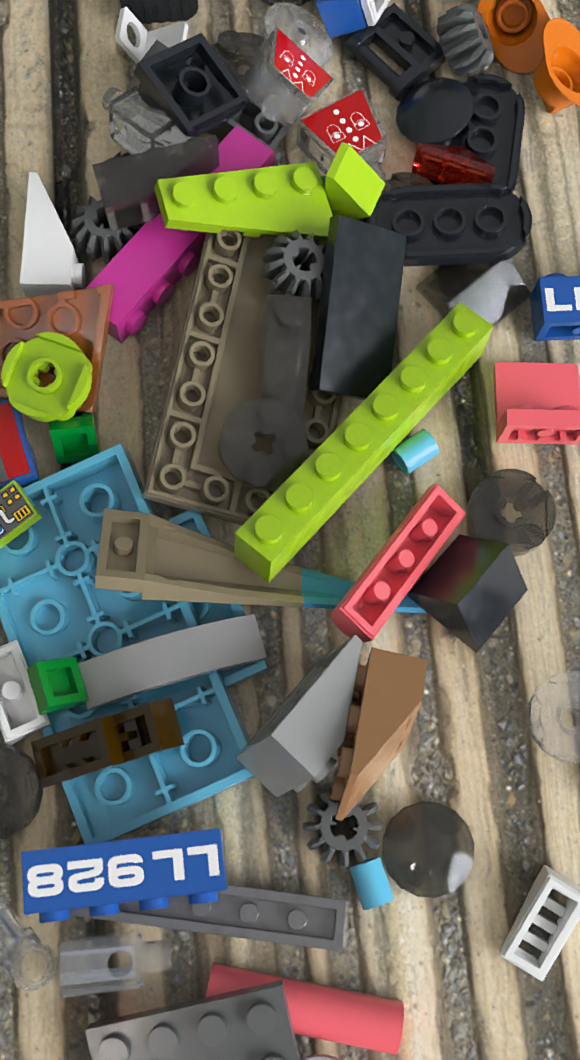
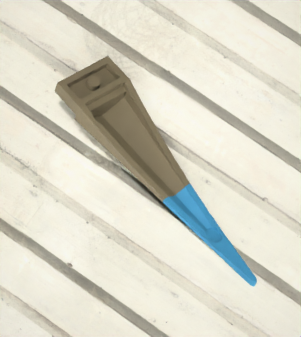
(182, 565)

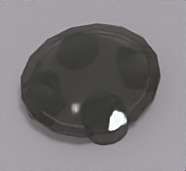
(428, 849)

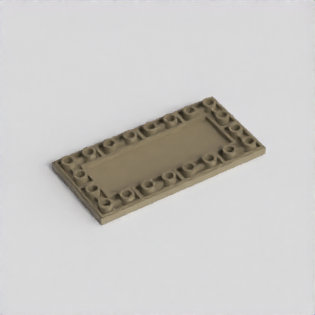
(217, 372)

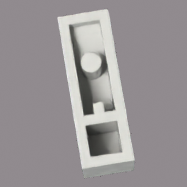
(47, 252)

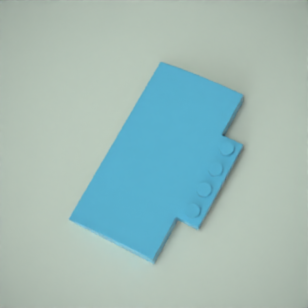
(59, 614)

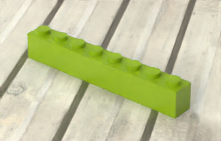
(360, 443)

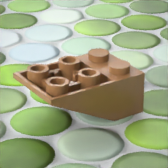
(378, 722)

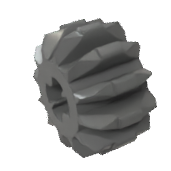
(465, 40)
(94, 232)
(295, 266)
(339, 842)

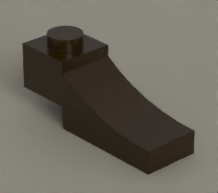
(107, 742)

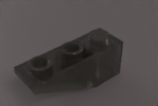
(129, 181)

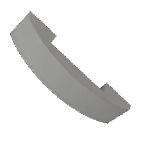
(171, 659)

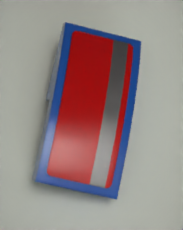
(16, 452)

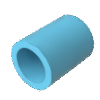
(415, 451)
(371, 883)

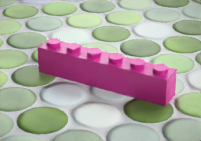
(160, 256)

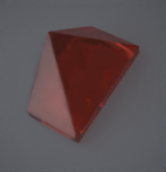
(451, 165)

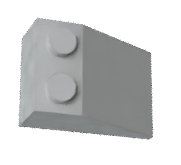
(307, 726)

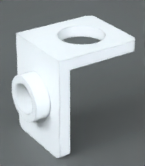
(168, 35)

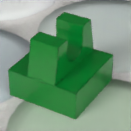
(74, 438)
(57, 685)

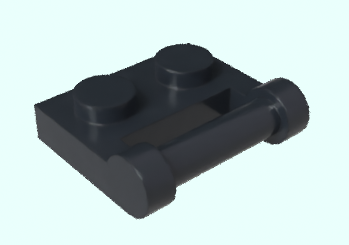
(404, 43)

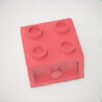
(537, 403)

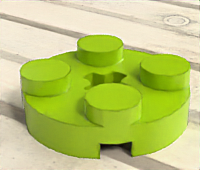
(58, 399)

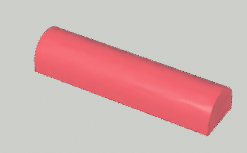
(397, 565)
(324, 1010)

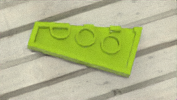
(248, 201)

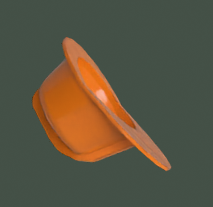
(515, 31)
(559, 70)

